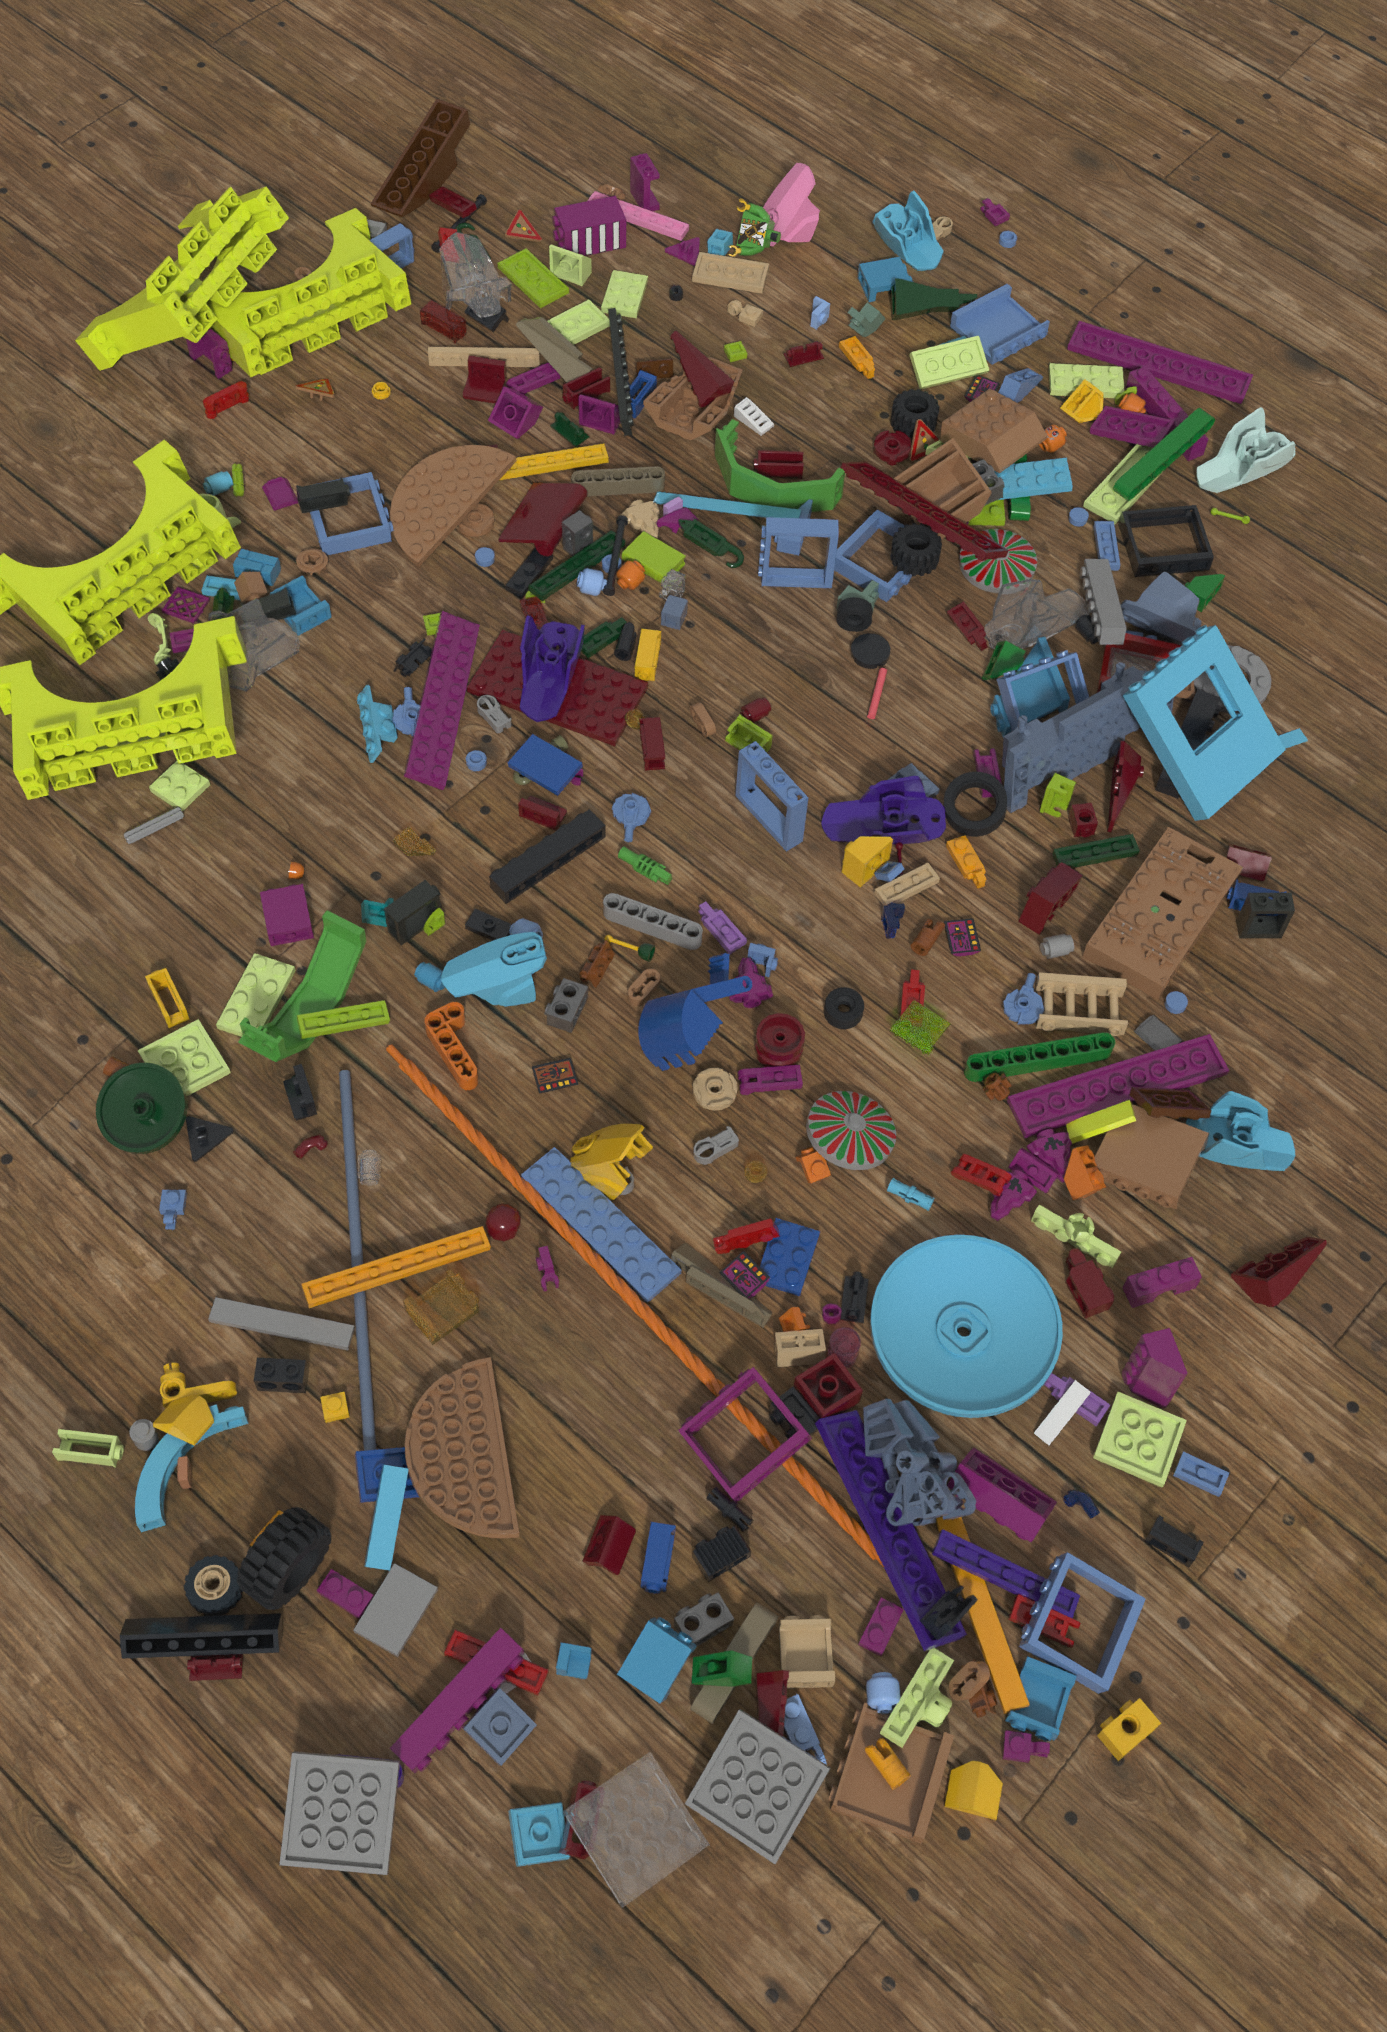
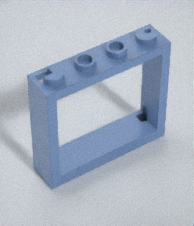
(359, 538)
(857, 574)
(798, 576)
(1074, 674)
(785, 830)
(1118, 1641)

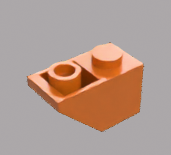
(1083, 1174)

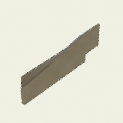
(554, 347)
(707, 1279)

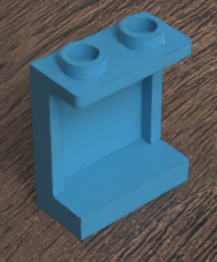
(879, 275)
(308, 607)
(657, 1659)
(1047, 1695)

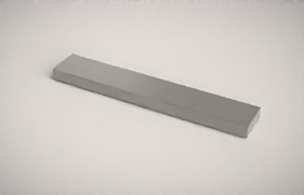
(281, 1323)

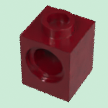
(1082, 820)

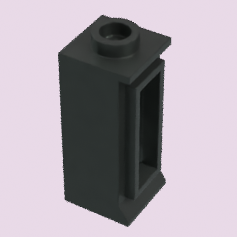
(322, 495)
(277, 605)

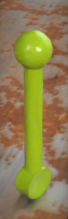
(1245, 519)

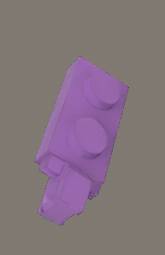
(721, 928)
(1091, 1409)

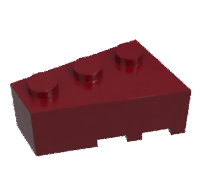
(1049, 896)

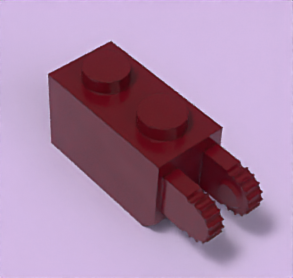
(1087, 1285)

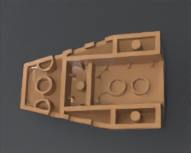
(677, 408)

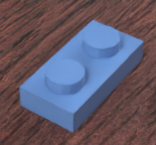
(1201, 1474)

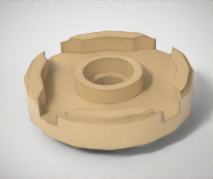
(715, 1079)

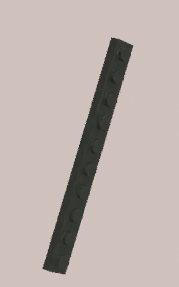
(621, 372)

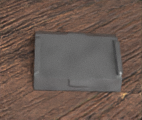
(1157, 1033)

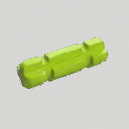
(237, 479)

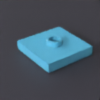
(537, 1833)

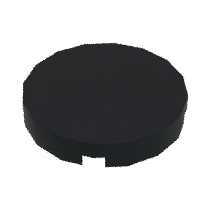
(870, 650)

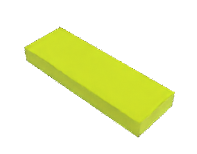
(1101, 1121)

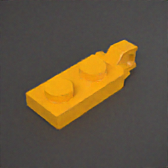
(858, 356)
(967, 860)

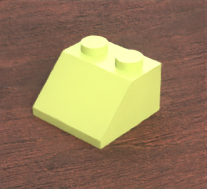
(569, 265)

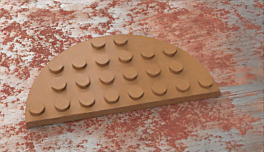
(441, 494)
(460, 1453)

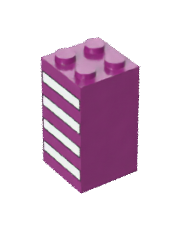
(590, 226)

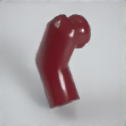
(314, 1141)

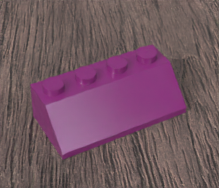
(1155, 1368)
(1004, 1495)

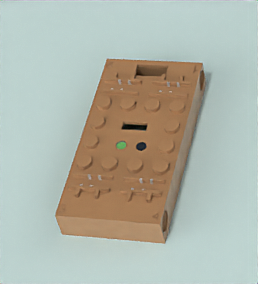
(1150, 936)

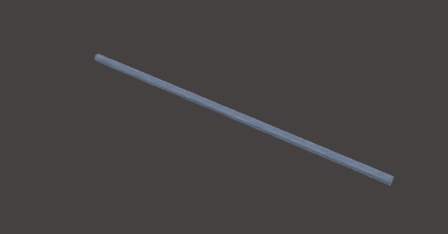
(357, 1259)

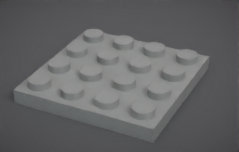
(757, 1786)
(340, 1813)

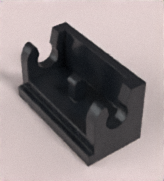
(1173, 1542)
(947, 1612)

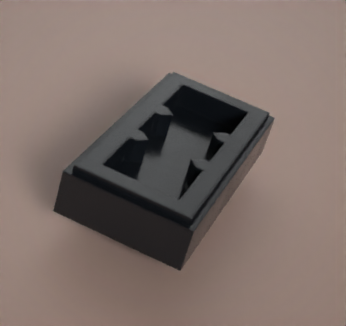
(487, 925)

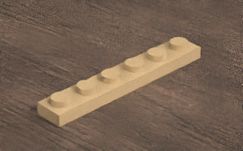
(459, 356)

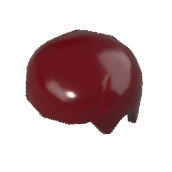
(502, 1222)

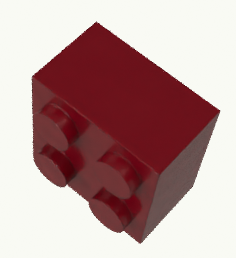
(828, 1387)

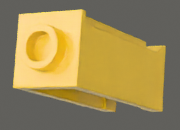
(647, 654)
(159, 980)

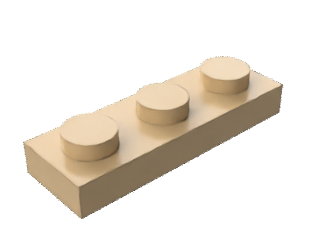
(907, 885)

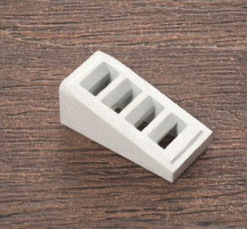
(747, 407)

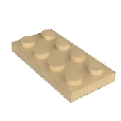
(730, 272)

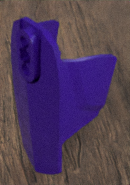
(545, 669)
(887, 812)

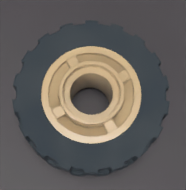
(203, 1575)

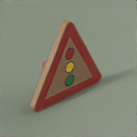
(522, 228)
(321, 387)
(921, 440)

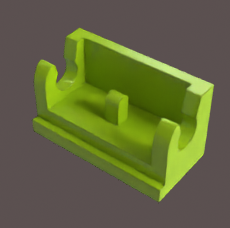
(745, 733)
(1057, 795)

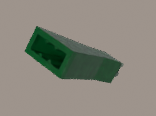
(916, 299)

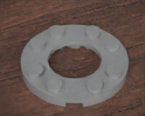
(1252, 664)

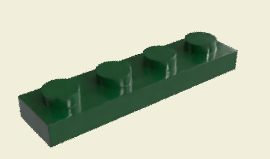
(1097, 851)

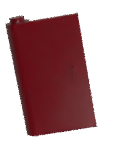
(542, 513)

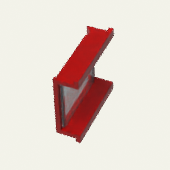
(1135, 652)

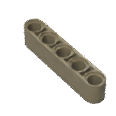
(621, 480)
(747, 1642)

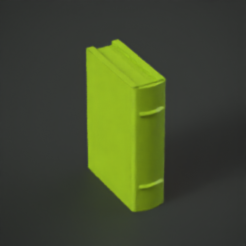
(654, 556)

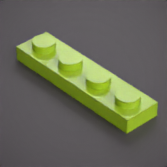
(343, 1019)

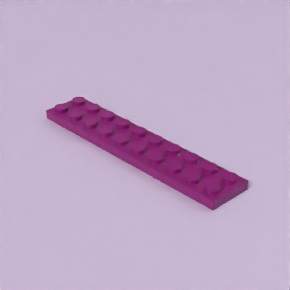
(1160, 361)
(442, 701)
(1092, 1091)

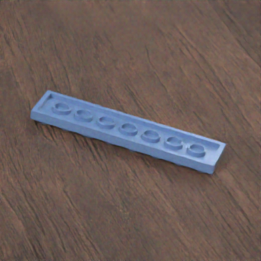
(602, 1225)

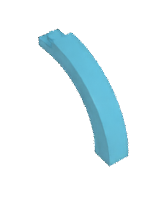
(163, 1461)

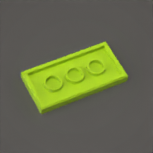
(533, 278)

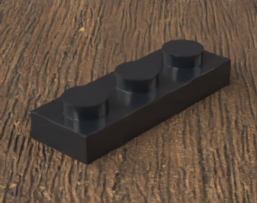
(528, 573)

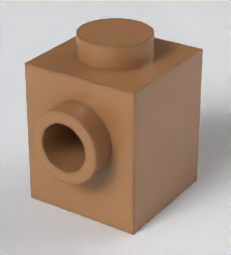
(250, 586)

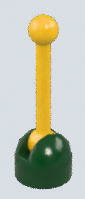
(645, 951)

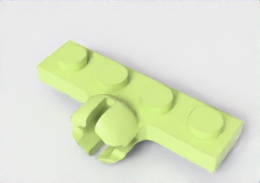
(1078, 1233)
(920, 1699)

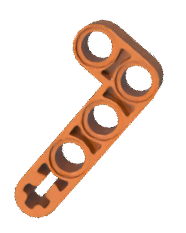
(454, 1049)

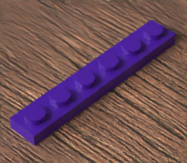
(999, 1571)

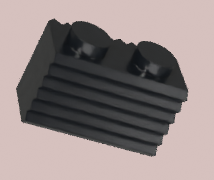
(721, 1552)

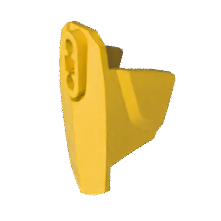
(600, 1153)

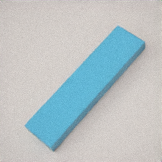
(386, 1517)

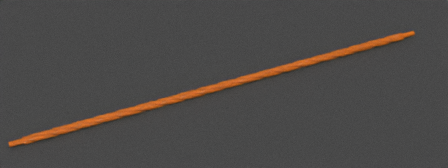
(628, 1295)

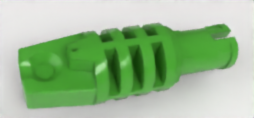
(645, 866)

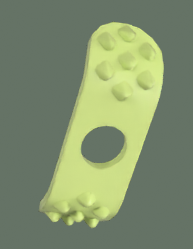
(156, 621)

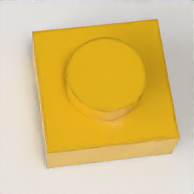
(334, 1407)

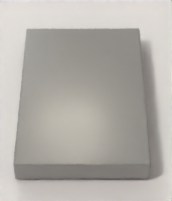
(395, 1610)

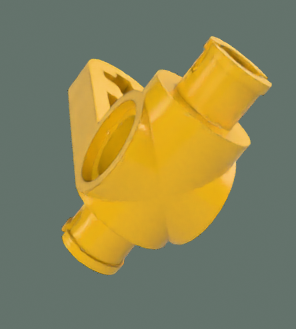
(175, 1380)

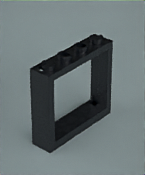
(1173, 563)

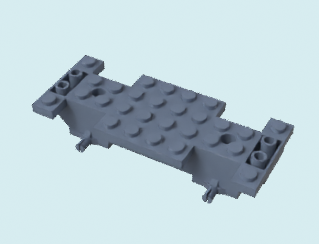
(1071, 740)

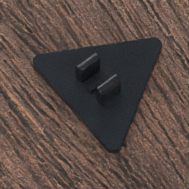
(205, 1136)

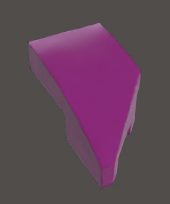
(671, 519)

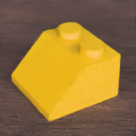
(865, 857)

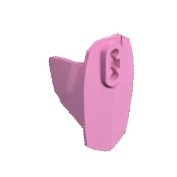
(790, 207)

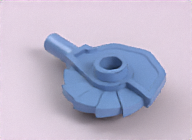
(405, 715)
(632, 812)
(1024, 1004)

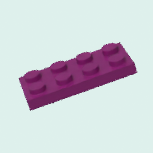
(1131, 426)

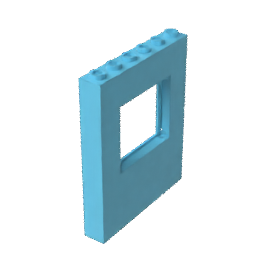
(1233, 752)

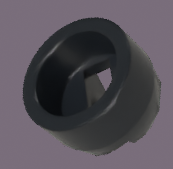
(676, 297)

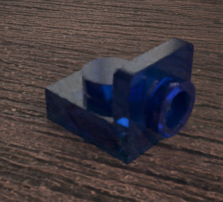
(890, 918)

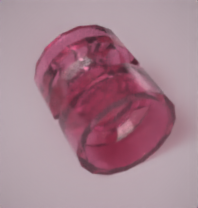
(845, 1344)

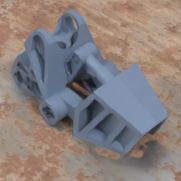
(903, 1433)

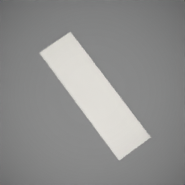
(1062, 1412)

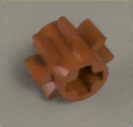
(997, 1086)

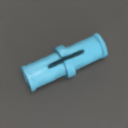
(910, 1194)

